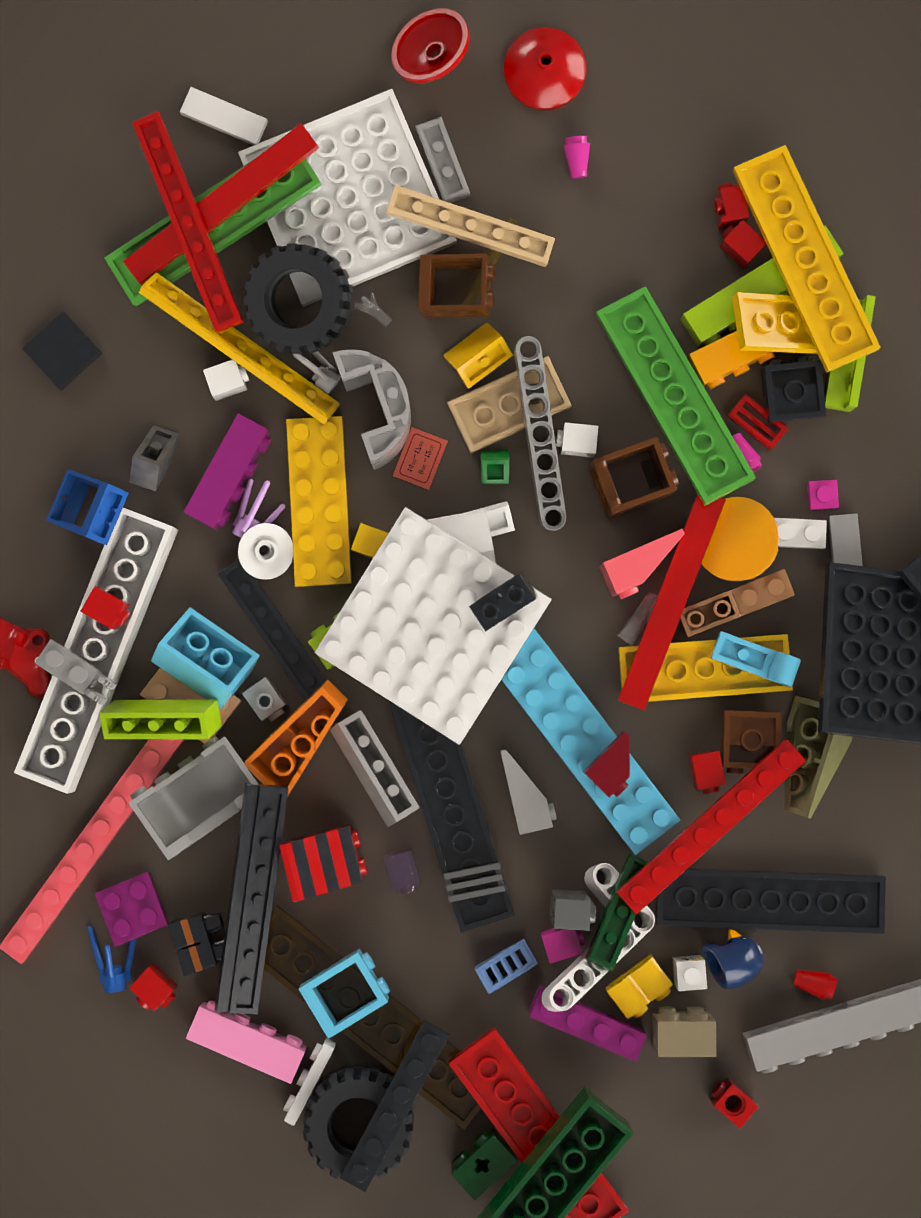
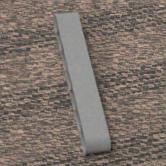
(543, 420)

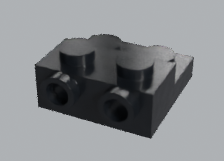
(793, 389)

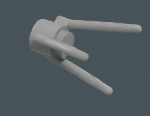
(324, 378)

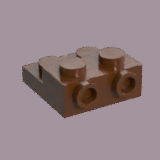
(748, 738)

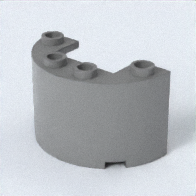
(362, 368)
(194, 798)

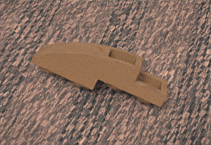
(736, 602)

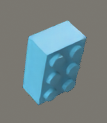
(205, 657)

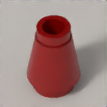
(816, 983)

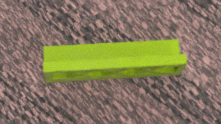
(845, 382)

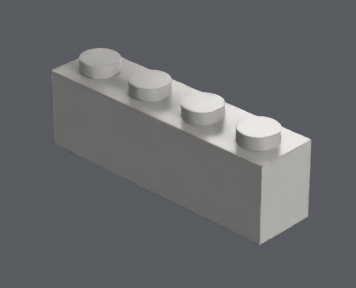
(374, 768)

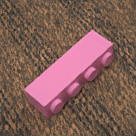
(247, 1042)

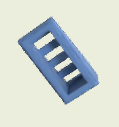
(511, 974)

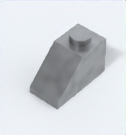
(153, 458)

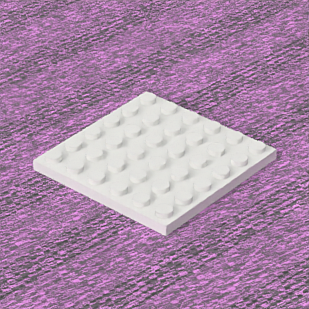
(358, 163)
(413, 628)

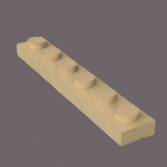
(470, 226)

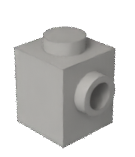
(265, 700)

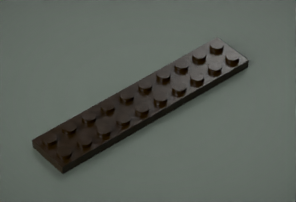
(386, 1033)

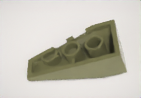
(822, 757)

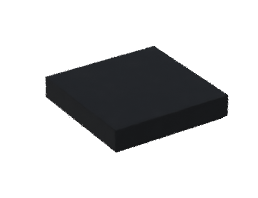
(62, 351)

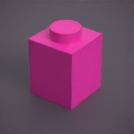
(562, 943)

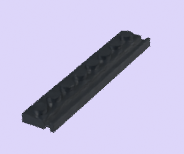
(251, 898)

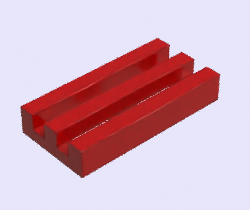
(749, 429)

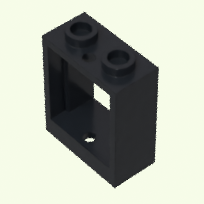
(515, 595)

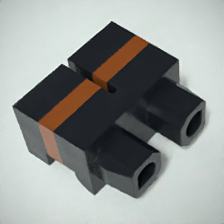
(193, 930)

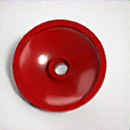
(430, 45)
(540, 84)

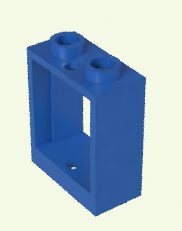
(103, 510)

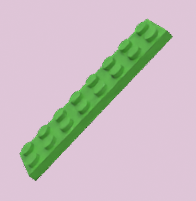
(272, 201)
(675, 396)

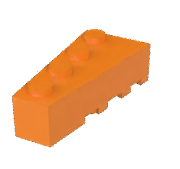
(292, 745)

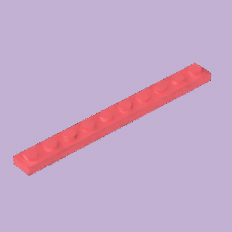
(87, 849)

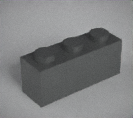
(571, 910)

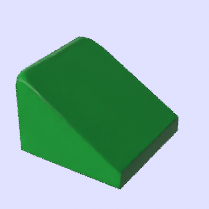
(495, 467)

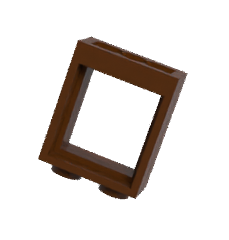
(427, 284)

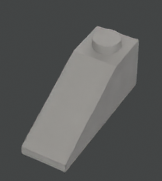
(529, 804)

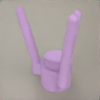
(242, 523)

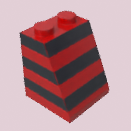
(323, 862)

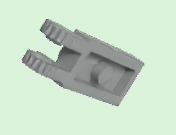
(73, 670)

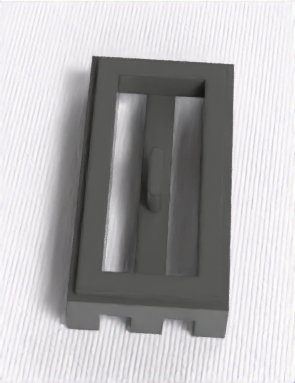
(475, 893)

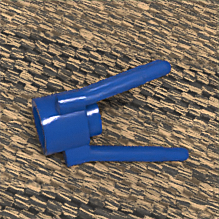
(112, 976)

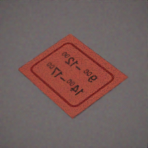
(420, 458)

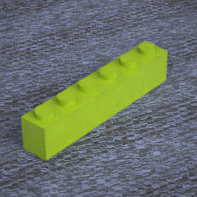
(717, 312)

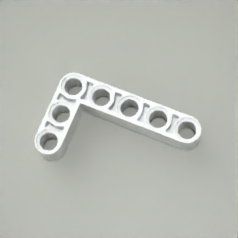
(592, 973)

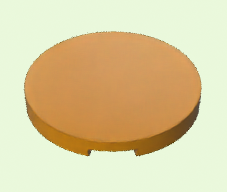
(742, 541)

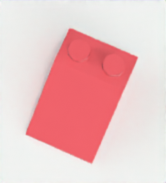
(634, 567)

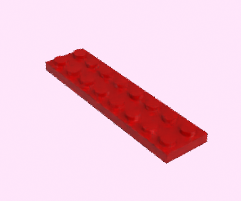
(522, 1111)

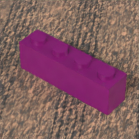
(227, 472)
(591, 1025)

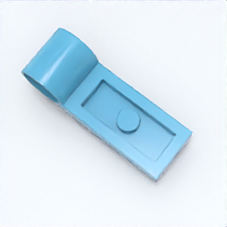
(755, 659)

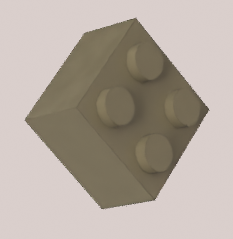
(683, 1032)

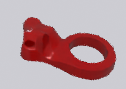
(19, 653)

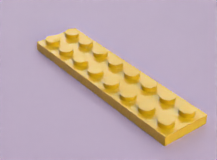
(806, 258)

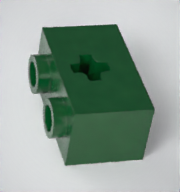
(479, 1178)

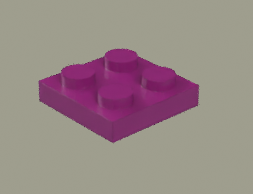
(132, 909)

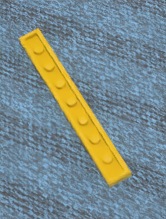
(240, 349)

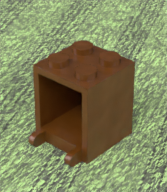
(622, 479)

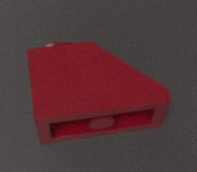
(612, 766)

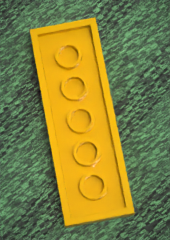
(318, 502)
(693, 674)

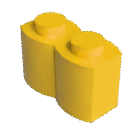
(639, 987)

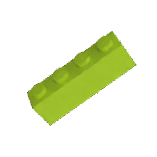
(161, 719)

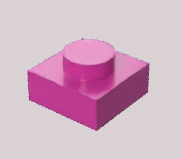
(822, 495)

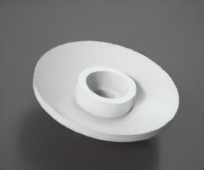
(278, 555)

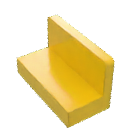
(478, 355)

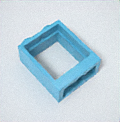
(320, 1008)

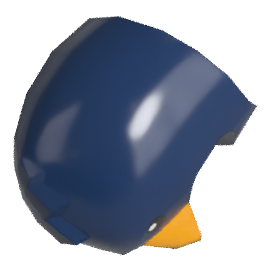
(735, 962)

